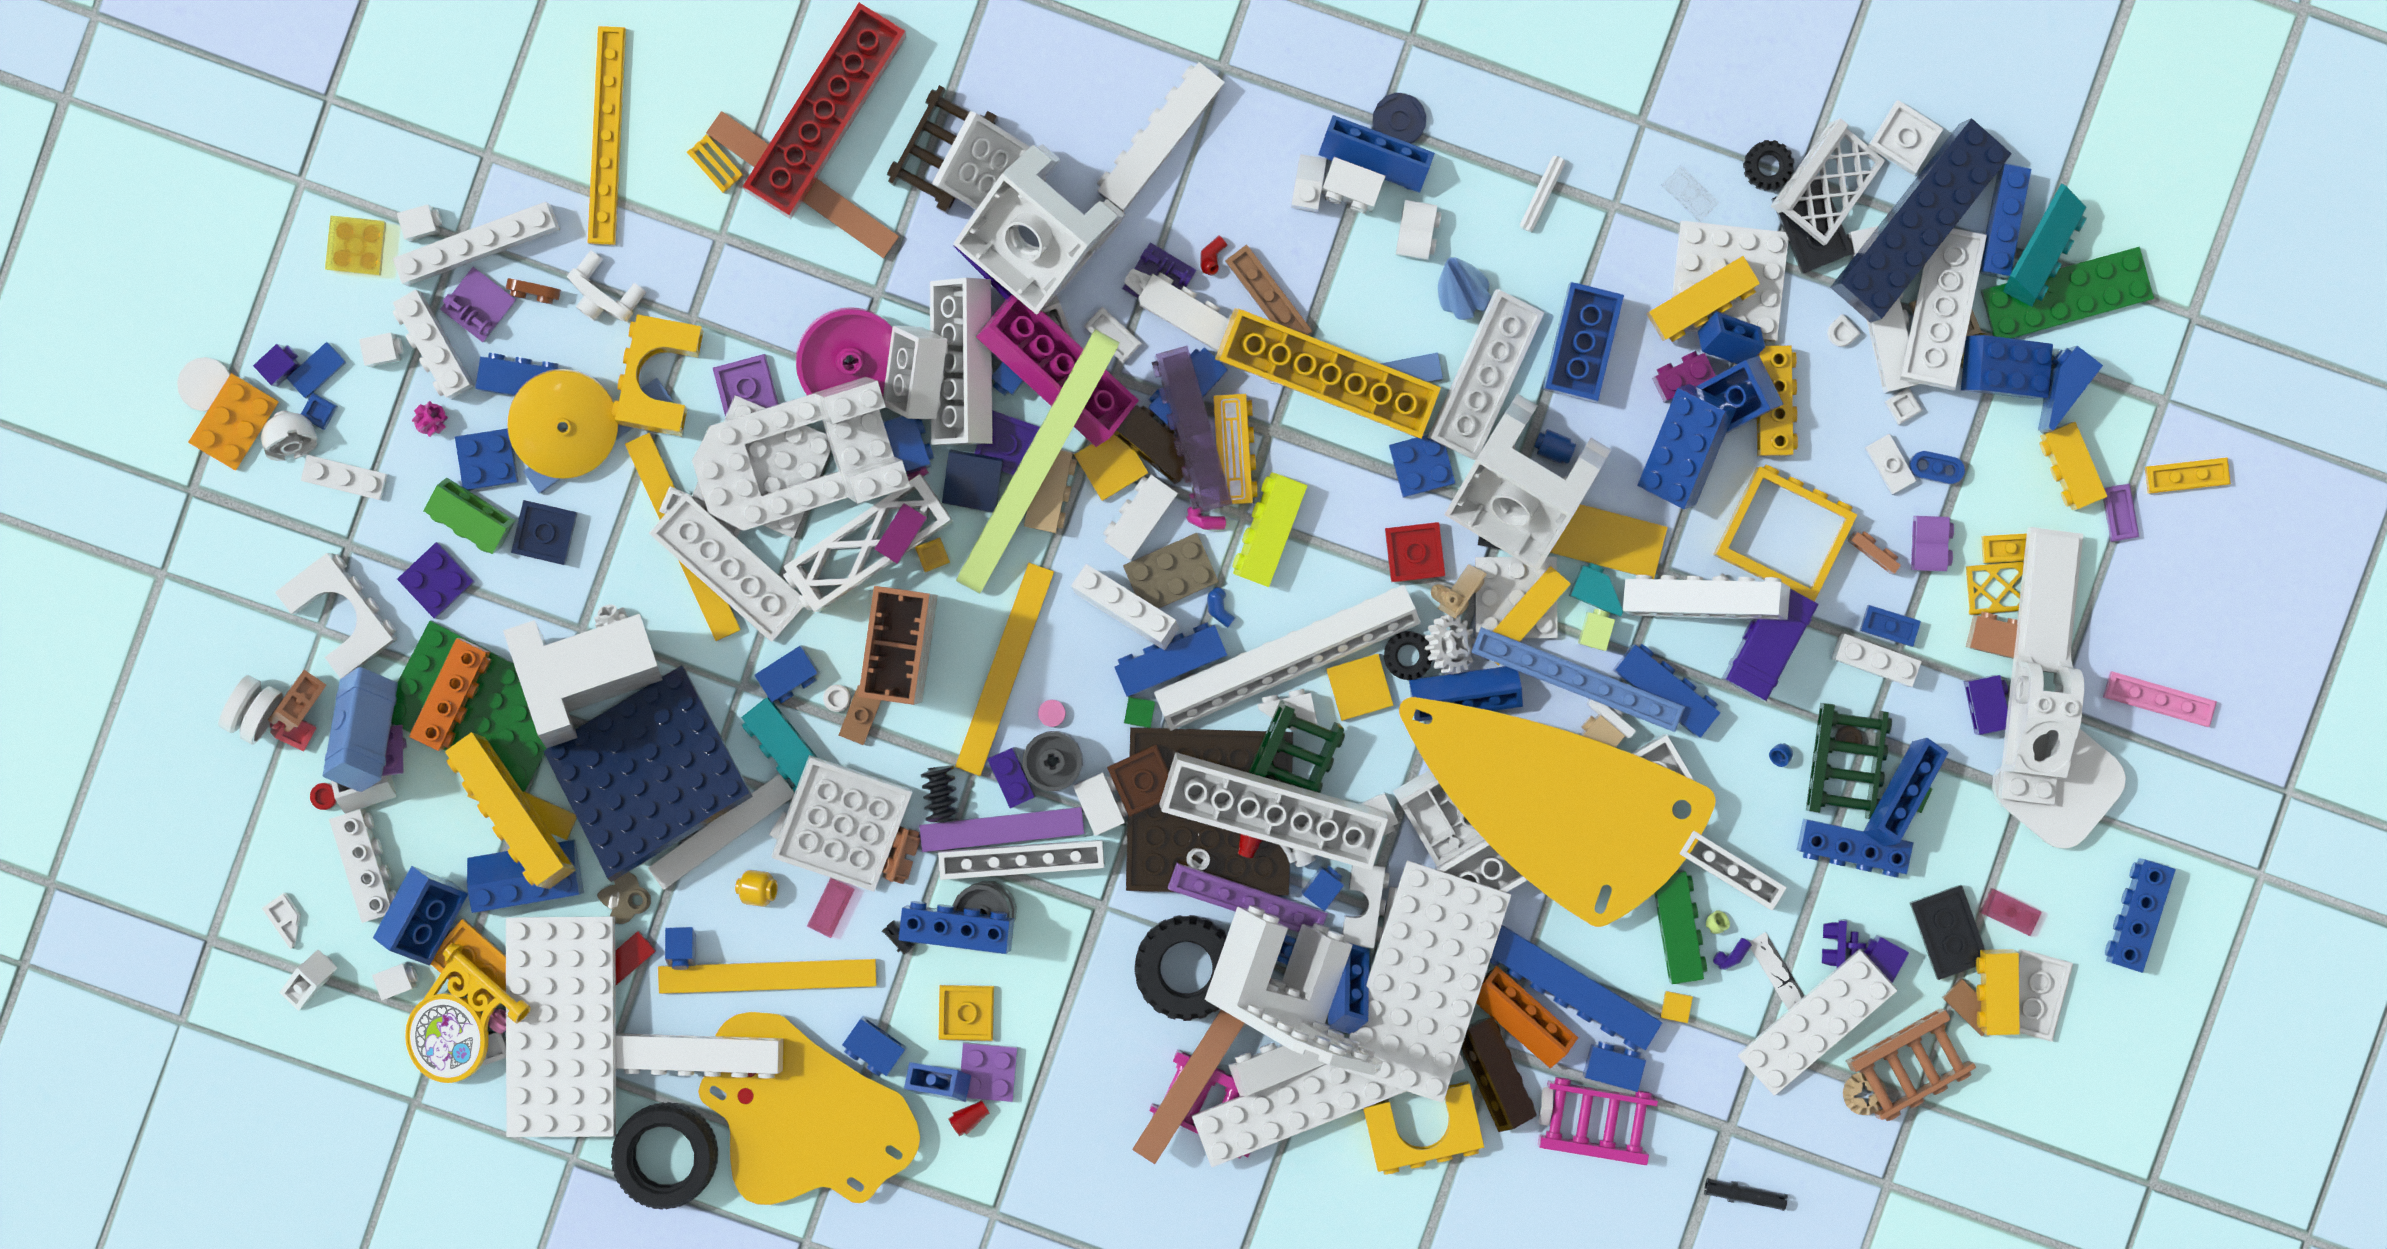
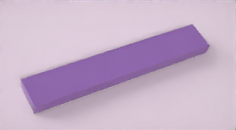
(1001, 829)
(1233, 895)

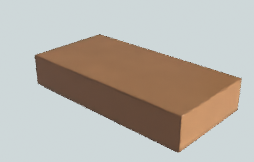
(1965, 1003)

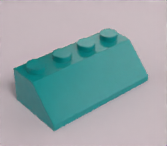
(2046, 246)

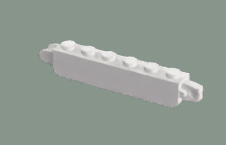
(1179, 308)

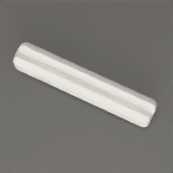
(1542, 193)

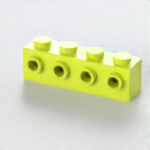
(1269, 529)

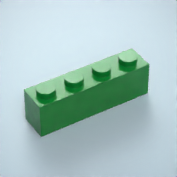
(1678, 929)

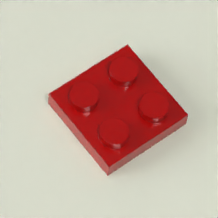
(1414, 552)

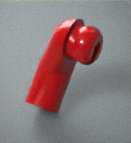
(1208, 255)

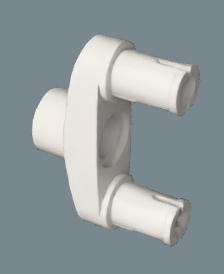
(594, 300)

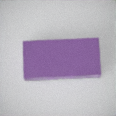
(2120, 513)

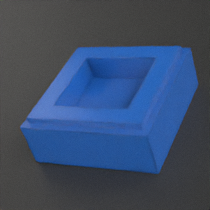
(319, 411)

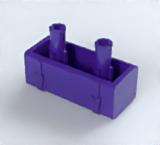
(1768, 647)

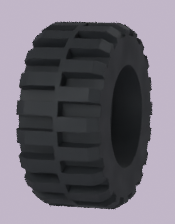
(1148, 965)

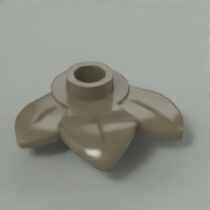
(620, 898)

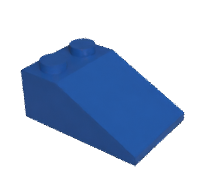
(2068, 379)

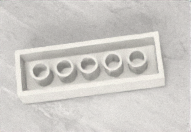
(959, 313)

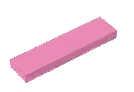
(2159, 699)

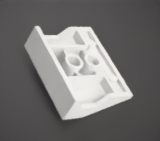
(1436, 818)

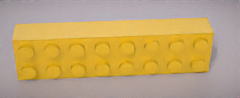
(1327, 373)

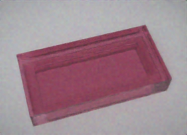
(830, 907)

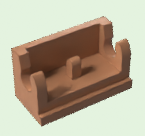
(297, 701)

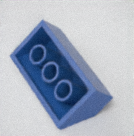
(499, 881)

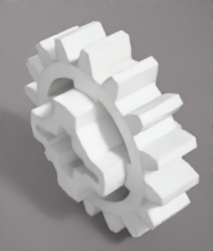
(1450, 644)

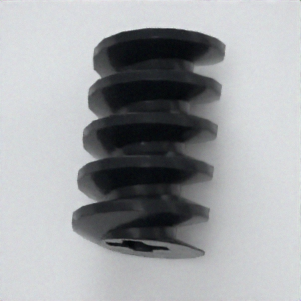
(939, 794)

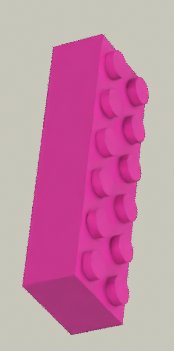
(1045, 357)

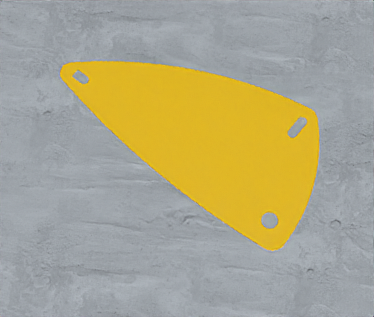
(1561, 804)

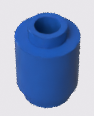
(1555, 446)

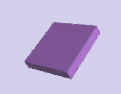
(746, 379)

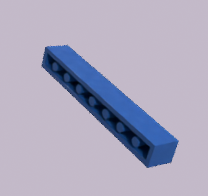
(1574, 989)

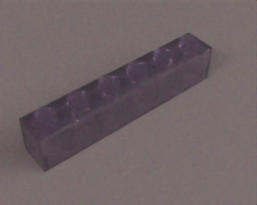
(1192, 430)

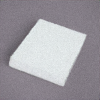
(2041, 993)

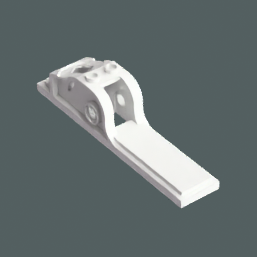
(2043, 646)

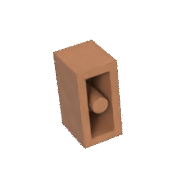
(1992, 636)

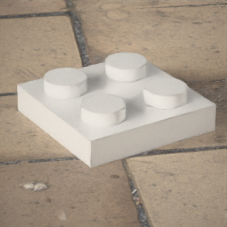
(1905, 137)

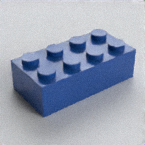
(1583, 342)
(1686, 446)

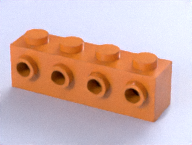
(449, 695)
(1525, 1017)

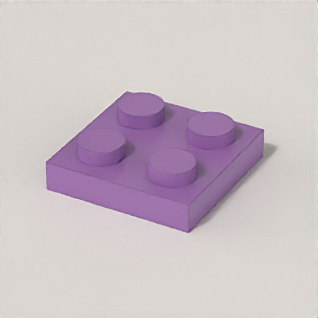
(991, 1070)

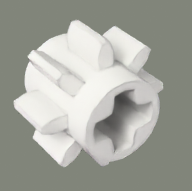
(609, 614)

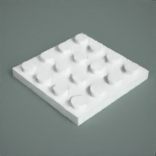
(1709, 247)
(781, 460)
(841, 823)

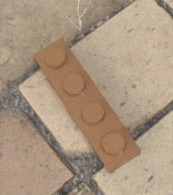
(1265, 290)

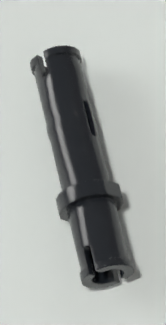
(1745, 1194)

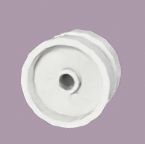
(249, 709)

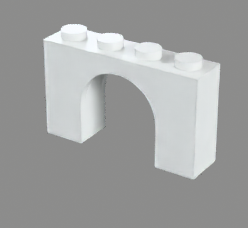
(371, 631)

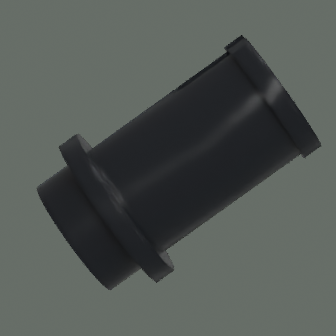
(892, 932)

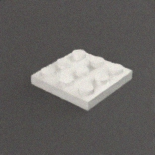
(977, 160)
(1503, 587)

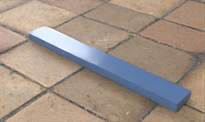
(1577, 679)

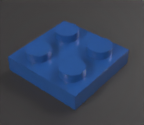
(486, 459)
(1421, 465)

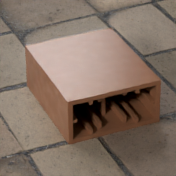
(897, 645)

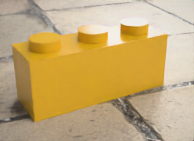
(2072, 466)
(1998, 992)

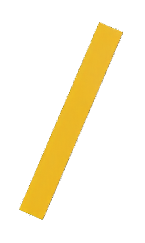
(606, 135)
(656, 482)
(1004, 669)
(768, 976)

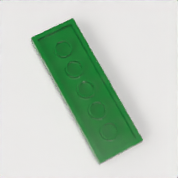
(2072, 295)

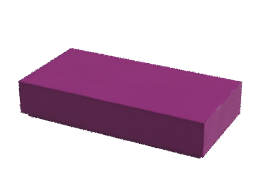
(900, 533)

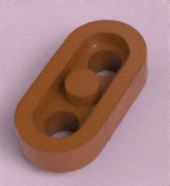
(521, 288)

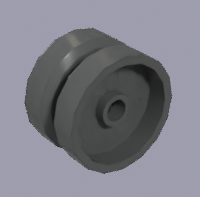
(1036, 763)
(986, 896)

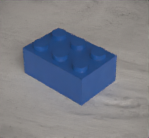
(2006, 367)
(1746, 388)
(420, 915)

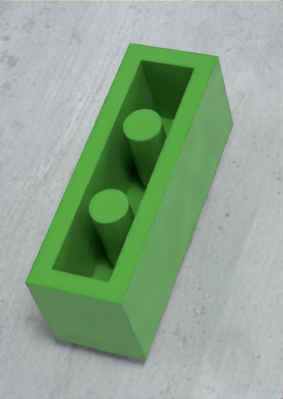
(469, 516)

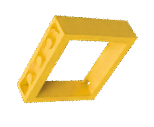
(1795, 486)

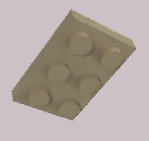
(1171, 572)

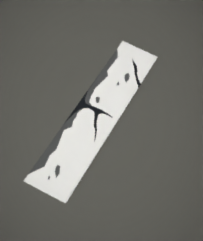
(1776, 970)

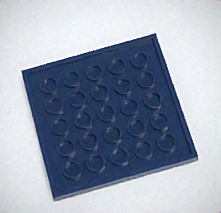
(647, 773)

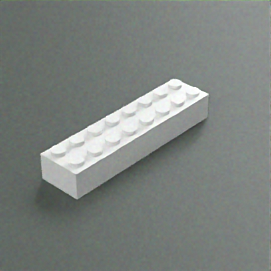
(1273, 811)

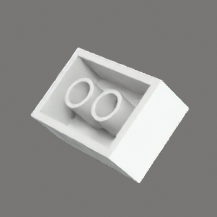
(915, 372)

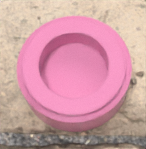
(1051, 713)

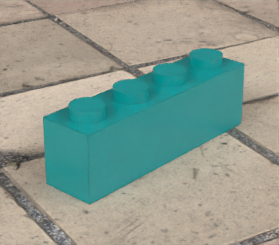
(778, 739)

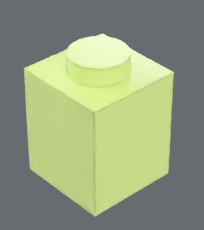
(1596, 630)

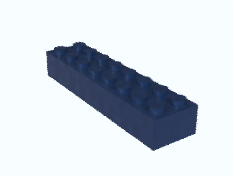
(1920, 220)

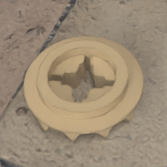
(1857, 1104)

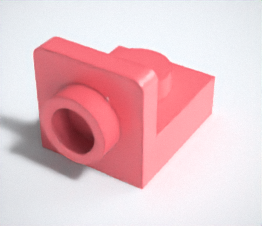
(297, 737)

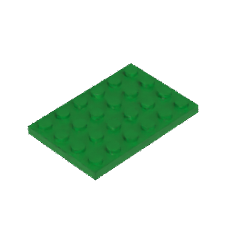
(495, 712)

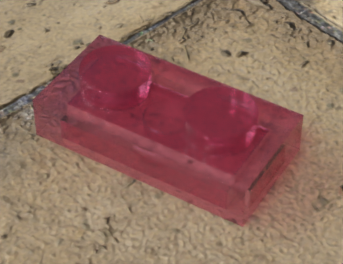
(2010, 912)

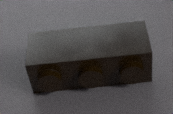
(1152, 442)

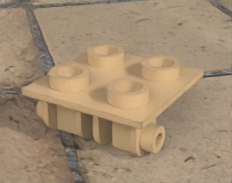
(1455, 600)

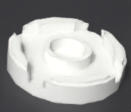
(201, 382)

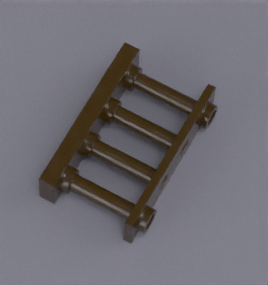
(897, 171)

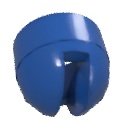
(1781, 754)

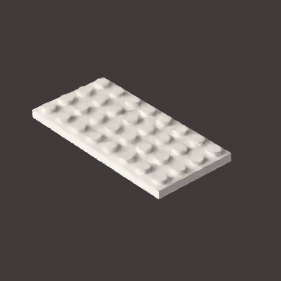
(1428, 977)
(566, 1045)

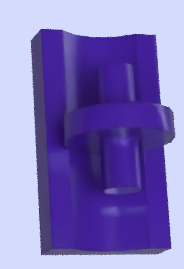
(1838, 931)

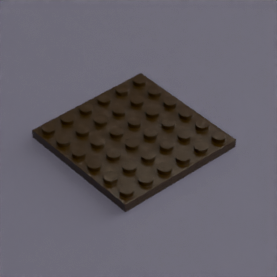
(1162, 839)

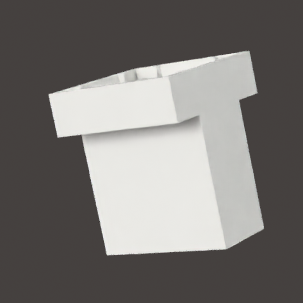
(579, 671)

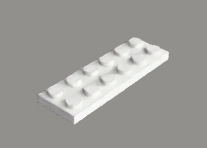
(1944, 311)
(1486, 374)
(727, 567)
(1817, 1022)

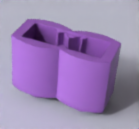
(1931, 542)

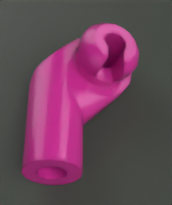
(1205, 522)

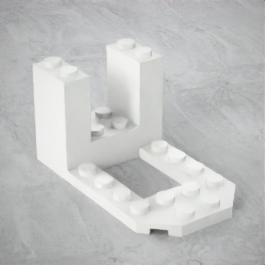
(855, 437)
(1298, 1005)

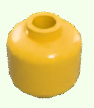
(756, 888)

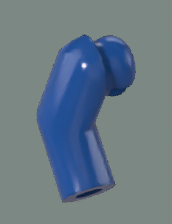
(1216, 607)

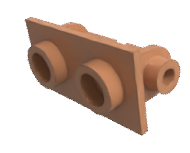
(896, 867)

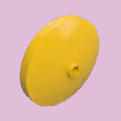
(558, 398)

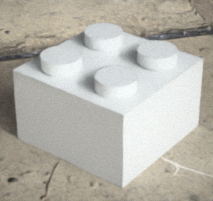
(1352, 185)

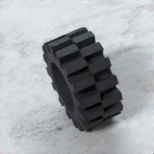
(1752, 168)
(1391, 655)

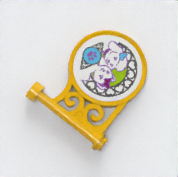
(447, 1031)

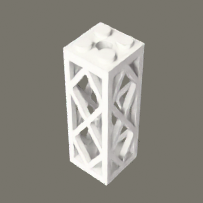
(807, 583)

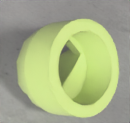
(1721, 918)

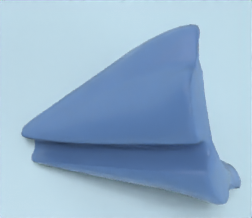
(1462, 289)

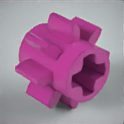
(429, 418)

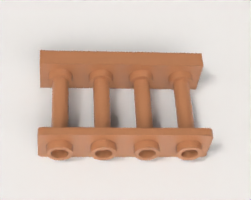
(1888, 1051)

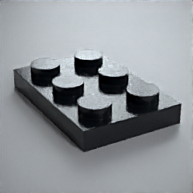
(1806, 249)
(1948, 931)

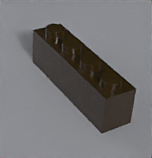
(1497, 1075)

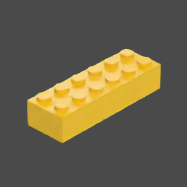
(509, 810)

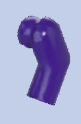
(1735, 957)

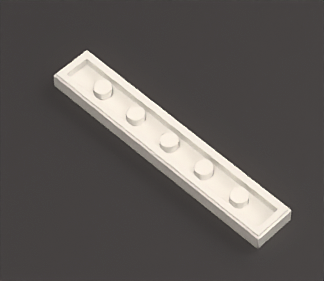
(721, 832)

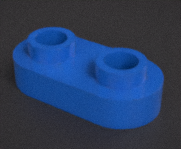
(1936, 467)

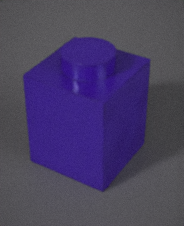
(277, 364)

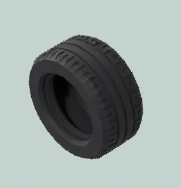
(636, 1183)

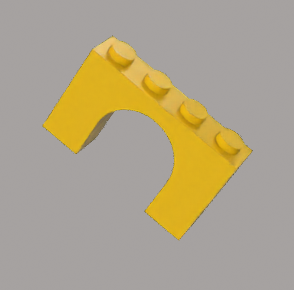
(649, 338)
(1461, 1135)

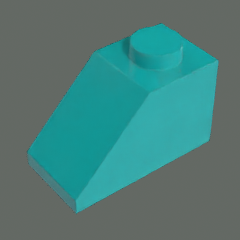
(1596, 589)

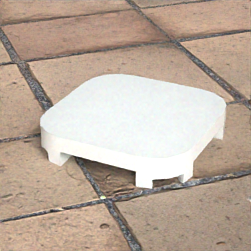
(2080, 799)

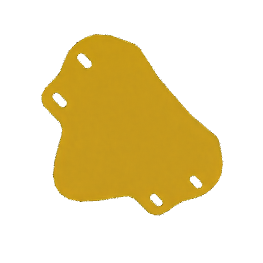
(808, 1122)

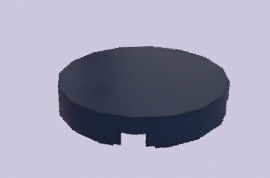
(1400, 117)

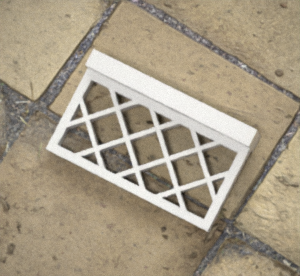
(1810, 167)

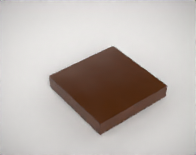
(1140, 779)

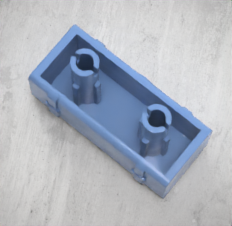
(360, 729)

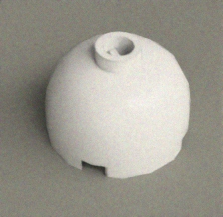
(288, 435)

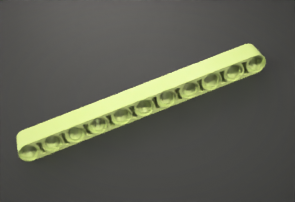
(1037, 461)

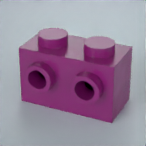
(1692, 371)

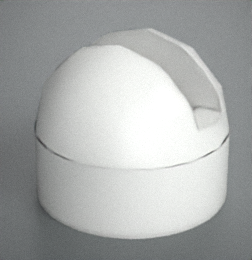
(1201, 854)

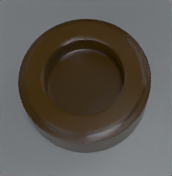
(1849, 734)

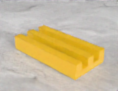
(699, 147)

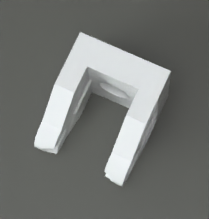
(1063, 232)
(1544, 499)

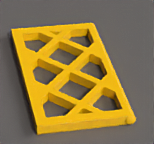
(1992, 569)

